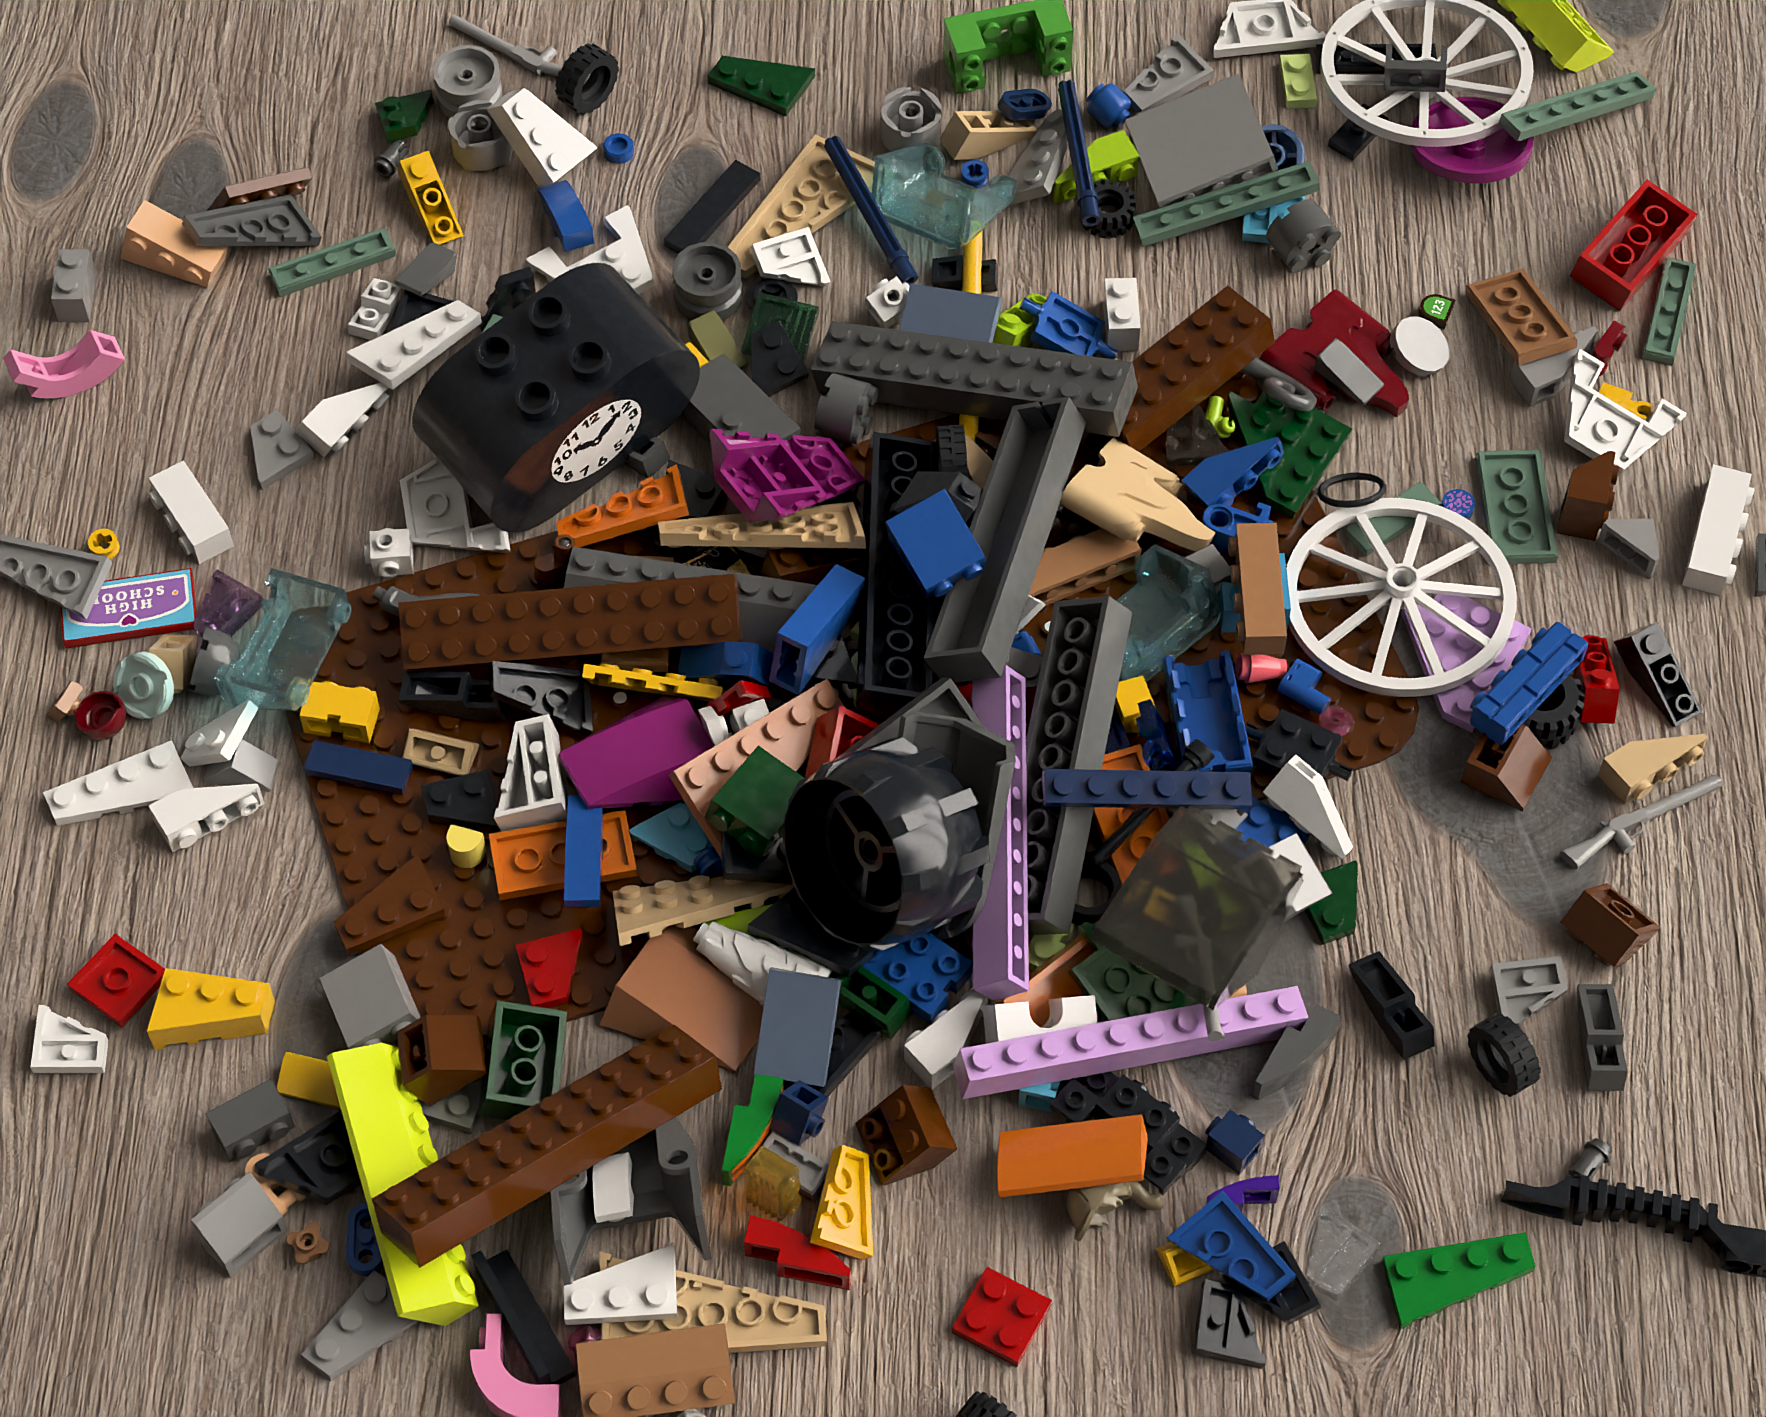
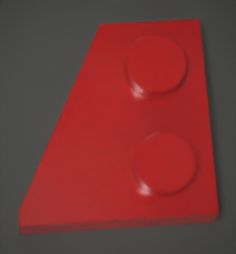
(738, 695)
(549, 967)

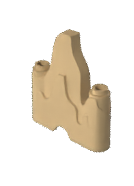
(1132, 497)

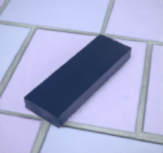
(358, 767)

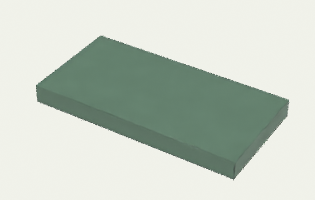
(1517, 505)

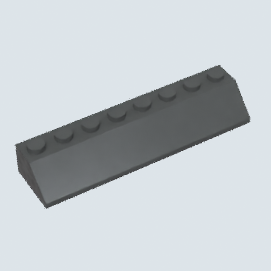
(763, 600)

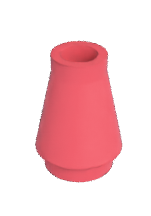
(1259, 668)

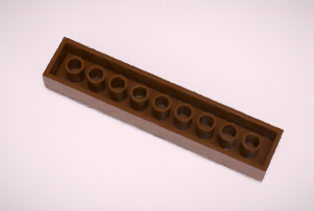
(570, 622)
(546, 1145)

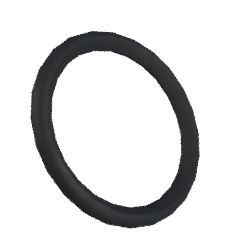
(1351, 503)

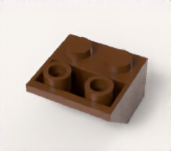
(1589, 497)
(1507, 770)
(441, 1055)
(906, 1134)

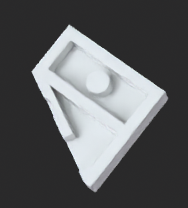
(791, 258)
(219, 738)
(66, 1045)

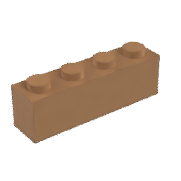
(1082, 564)
(1259, 589)

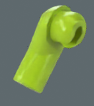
(1214, 417)

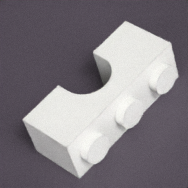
(1014, 1019)

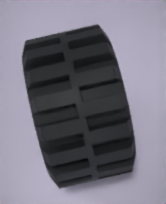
(1558, 724)

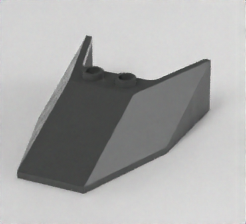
(663, 1186)

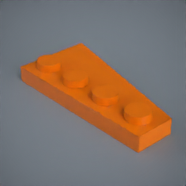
(629, 512)

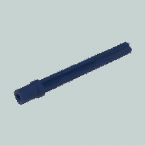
(1086, 195)
(896, 256)

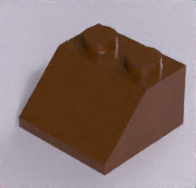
(1608, 925)

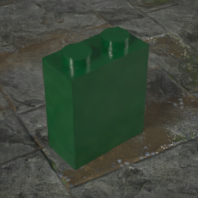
(754, 801)

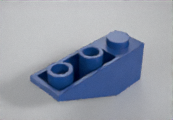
(1227, 474)

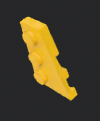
(845, 1205)

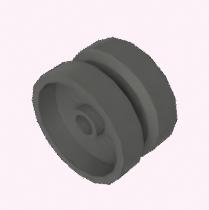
(707, 280)

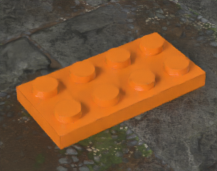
(1110, 819)
(534, 856)

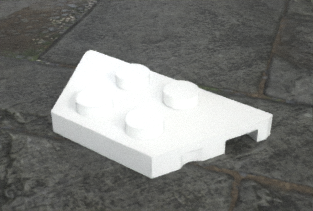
(1265, 28)

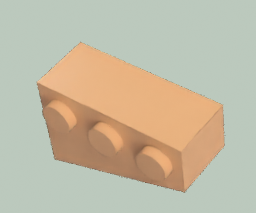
(162, 244)

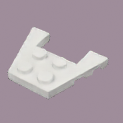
(624, 255)
(1602, 425)
(441, 515)

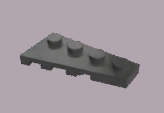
(257, 223)

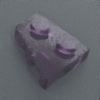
(227, 605)

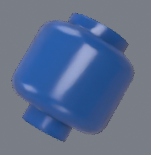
(1108, 105)

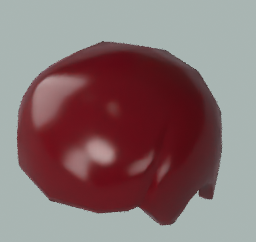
(100, 715)

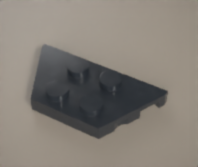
(315, 1163)

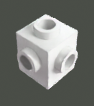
(888, 302)
(390, 552)

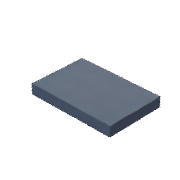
(950, 313)
(797, 1026)

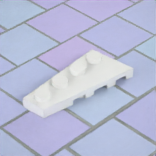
(412, 346)
(120, 786)

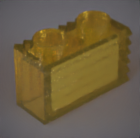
(772, 1184)

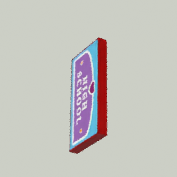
(135, 609)

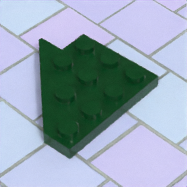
(1308, 443)
(1122, 987)

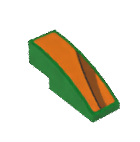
(750, 1126)

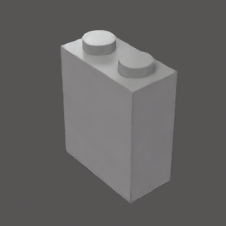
(370, 998)

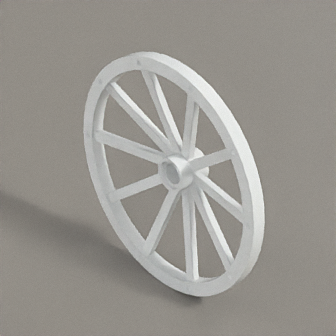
(1422, 135)
(1401, 597)

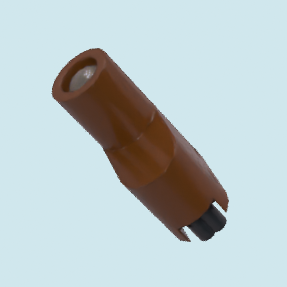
(552, 568)

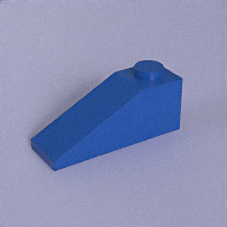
(726, 662)

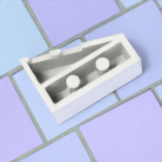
(539, 136)
(534, 777)

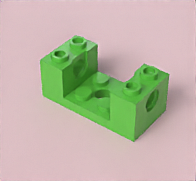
(1029, 26)

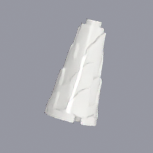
(749, 959)

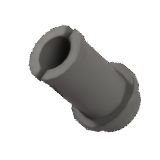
(386, 163)
(1591, 1160)

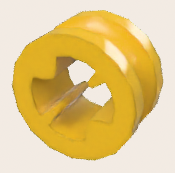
(109, 538)

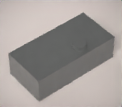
(734, 403)

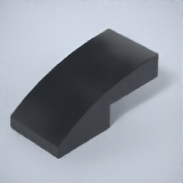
(948, 273)

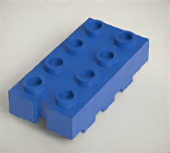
(1208, 708)
(923, 972)

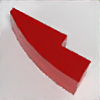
(794, 1254)

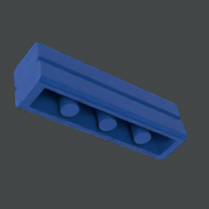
(1528, 682)

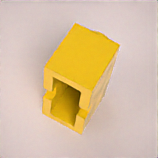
(340, 710)

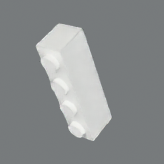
(1717, 530)

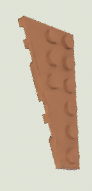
(783, 733)

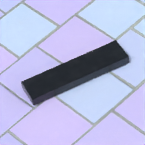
(1351, 63)
(713, 207)

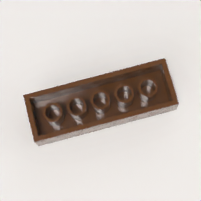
(1193, 363)

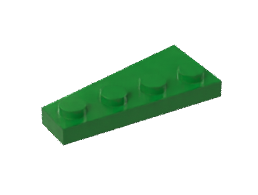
(1440, 1276)

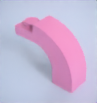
(68, 373)
(499, 1389)

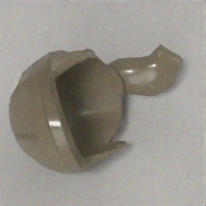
(1088, 1204)

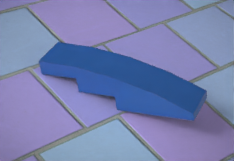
(583, 854)

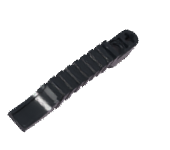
(1738, 1247)

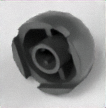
(215, 650)

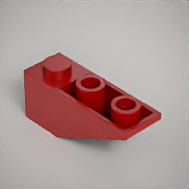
(1598, 682)

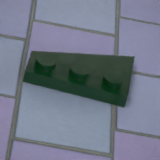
(762, 82)

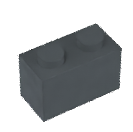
(250, 1120)

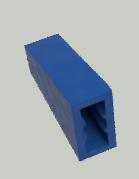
(814, 628)

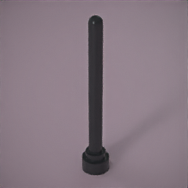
(1195, 756)

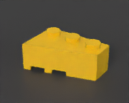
(208, 1007)

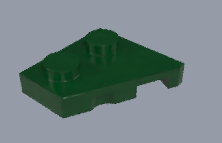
(403, 115)
(1336, 914)

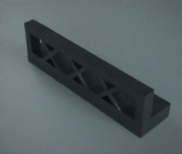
(523, 1318)

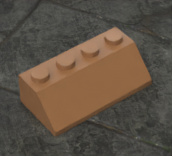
(655, 1372)

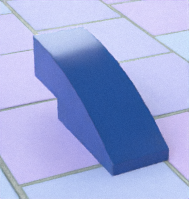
(566, 215)

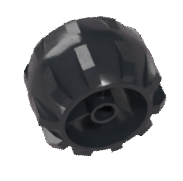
(884, 844)

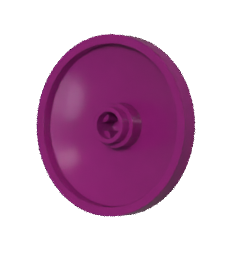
(1477, 161)

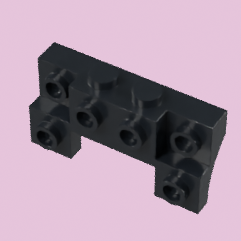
(1170, 1146)

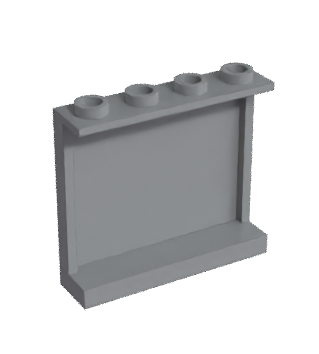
(1201, 142)

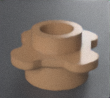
(312, 1252)

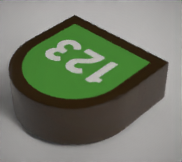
(1437, 309)

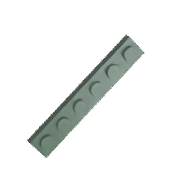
(1577, 106)
(1226, 203)

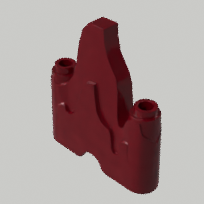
(1342, 319)

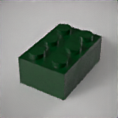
(521, 1058)

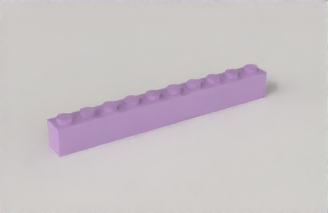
(1002, 926)
(1124, 1043)

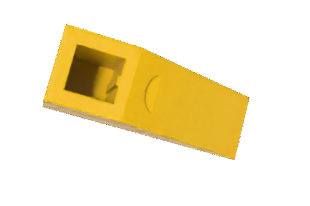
(429, 198)

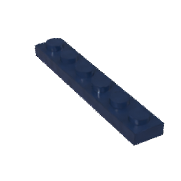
(1146, 789)

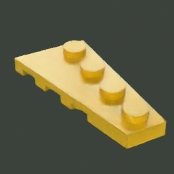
(644, 681)

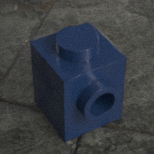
(799, 1113)
(1234, 1140)

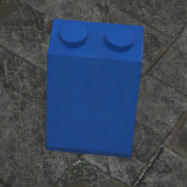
(935, 544)

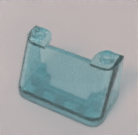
(924, 201)
(1169, 610)
(286, 645)

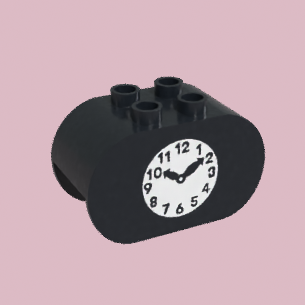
(555, 396)

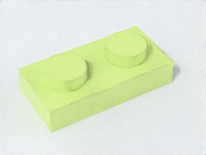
(1298, 81)

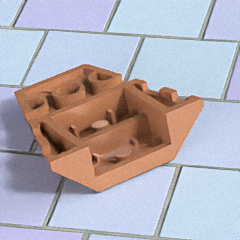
(683, 988)

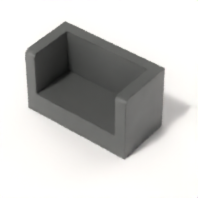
(1415, 75)

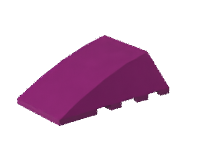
(779, 476)
(636, 754)

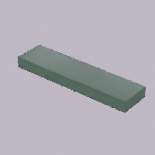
(332, 262)
(1669, 311)

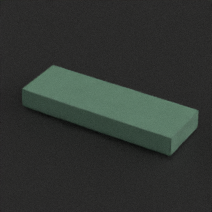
(1390, 526)

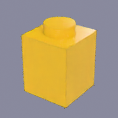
(1128, 695)

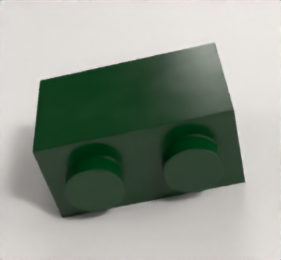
(874, 1001)

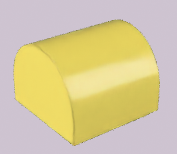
(465, 846)

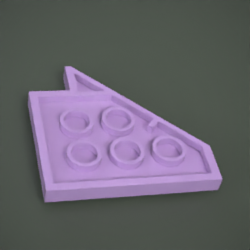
(1456, 649)

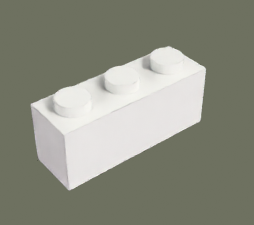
(189, 512)

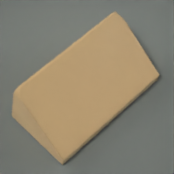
(440, 752)

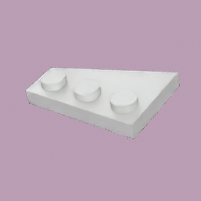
(625, 1292)

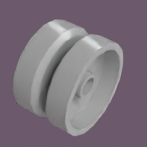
(466, 76)

